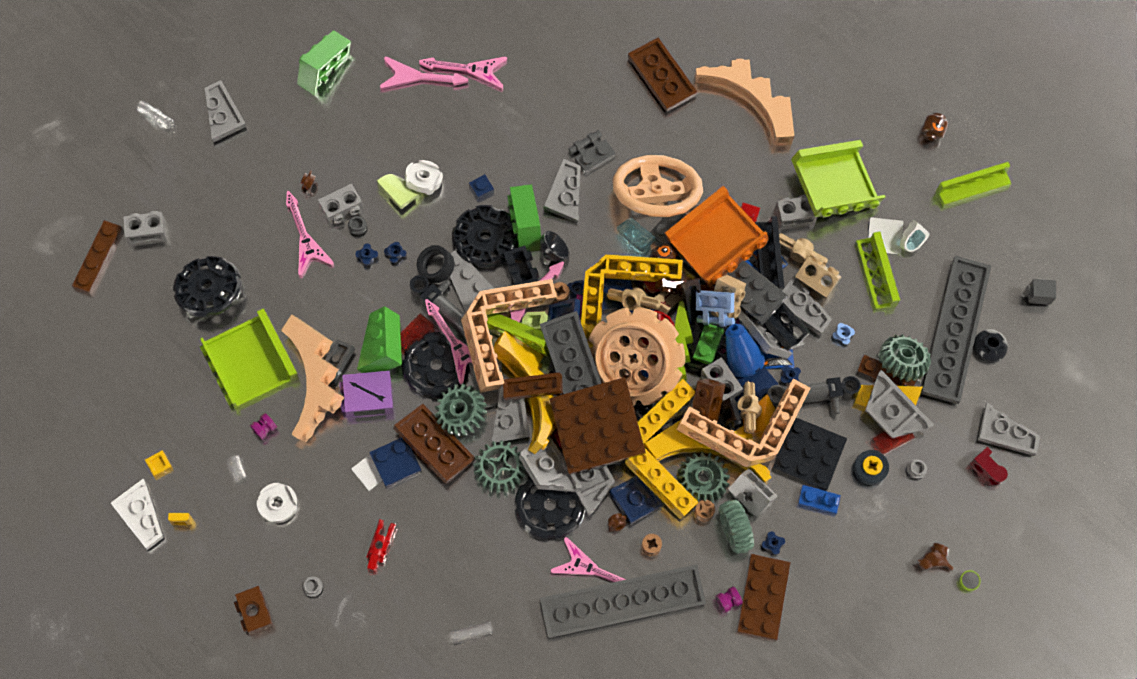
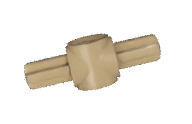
(800, 249)
(638, 294)
(749, 407)

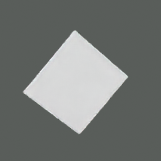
(367, 472)

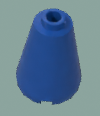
(742, 352)

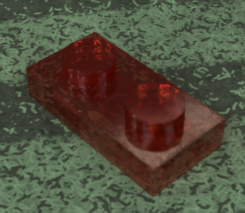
(415, 330)
(885, 444)

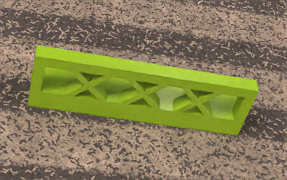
(973, 184)
(884, 268)
(532, 337)

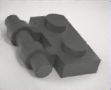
(594, 156)

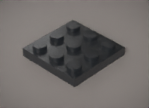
(810, 454)

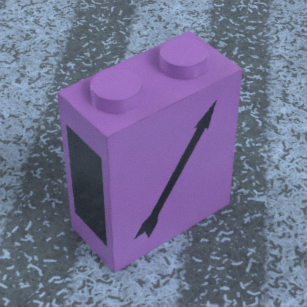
(367, 394)

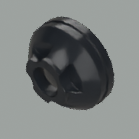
(553, 247)
(984, 351)

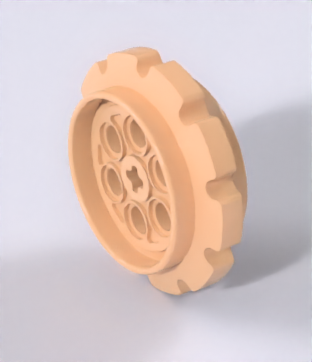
(662, 343)

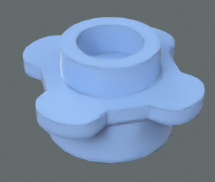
(848, 333)

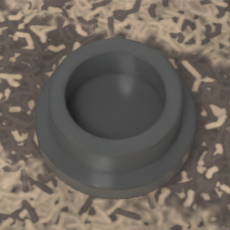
(357, 225)

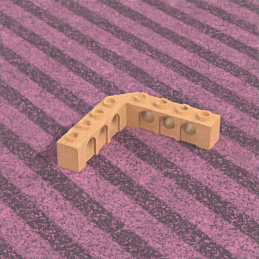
(476, 328)
(736, 447)

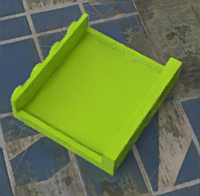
(835, 179)
(249, 361)

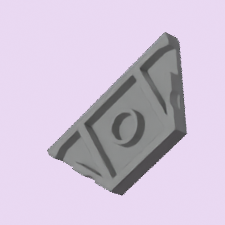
(894, 410)
(549, 469)
(594, 487)

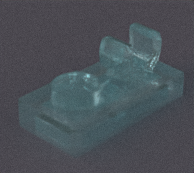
(636, 234)

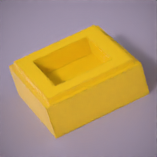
(158, 464)
(180, 519)

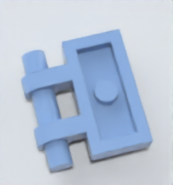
(715, 302)

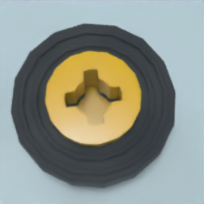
(866, 472)

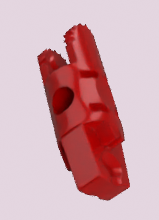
(378, 555)

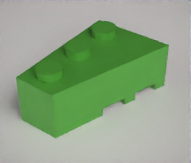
(321, 60)
(525, 217)
(381, 342)

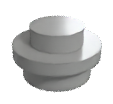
(917, 469)
(312, 586)

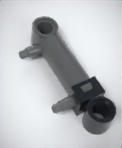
(434, 294)
(829, 390)

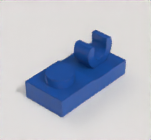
(819, 500)

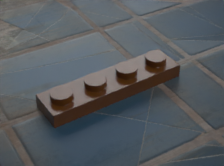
(97, 257)

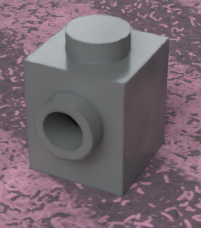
(1041, 291)

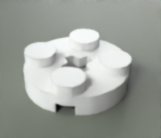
(424, 185)
(266, 499)

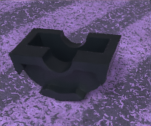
(519, 266)
(730, 414)

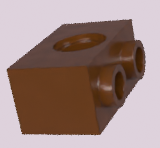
(708, 398)
(259, 622)

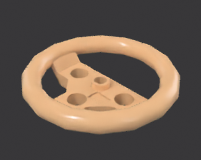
(656, 193)

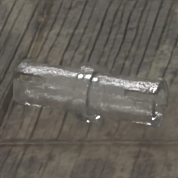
(155, 114)
(471, 632)

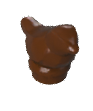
(935, 558)

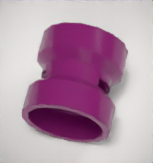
(263, 426)
(729, 599)

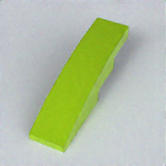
(685, 335)

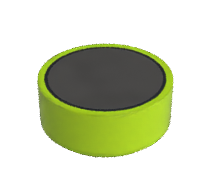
(969, 581)

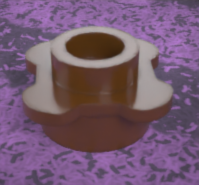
(307, 180)
(617, 522)

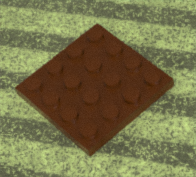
(597, 426)

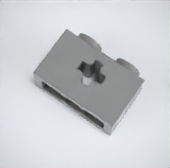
(761, 494)

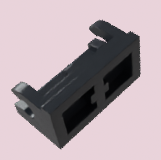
(689, 298)

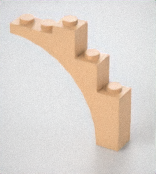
(757, 91)
(319, 374)

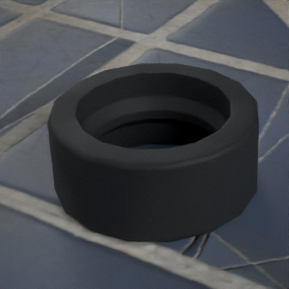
(424, 258)

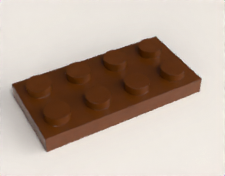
(662, 74)
(433, 444)
(763, 597)

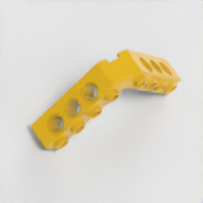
(620, 268)
(648, 468)

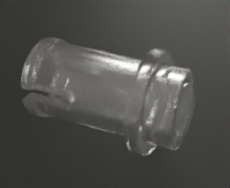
(236, 467)

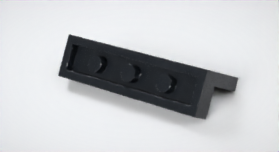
(771, 254)
(782, 332)

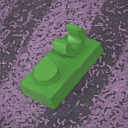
(708, 344)

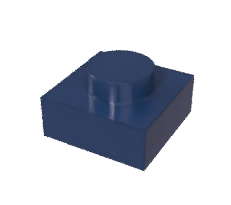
(481, 187)

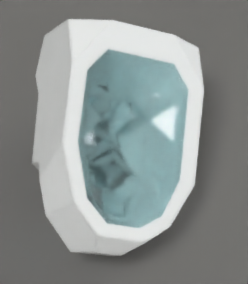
(913, 237)

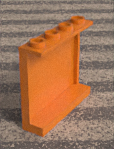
(716, 237)

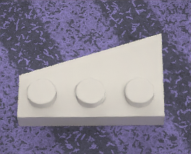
(139, 514)

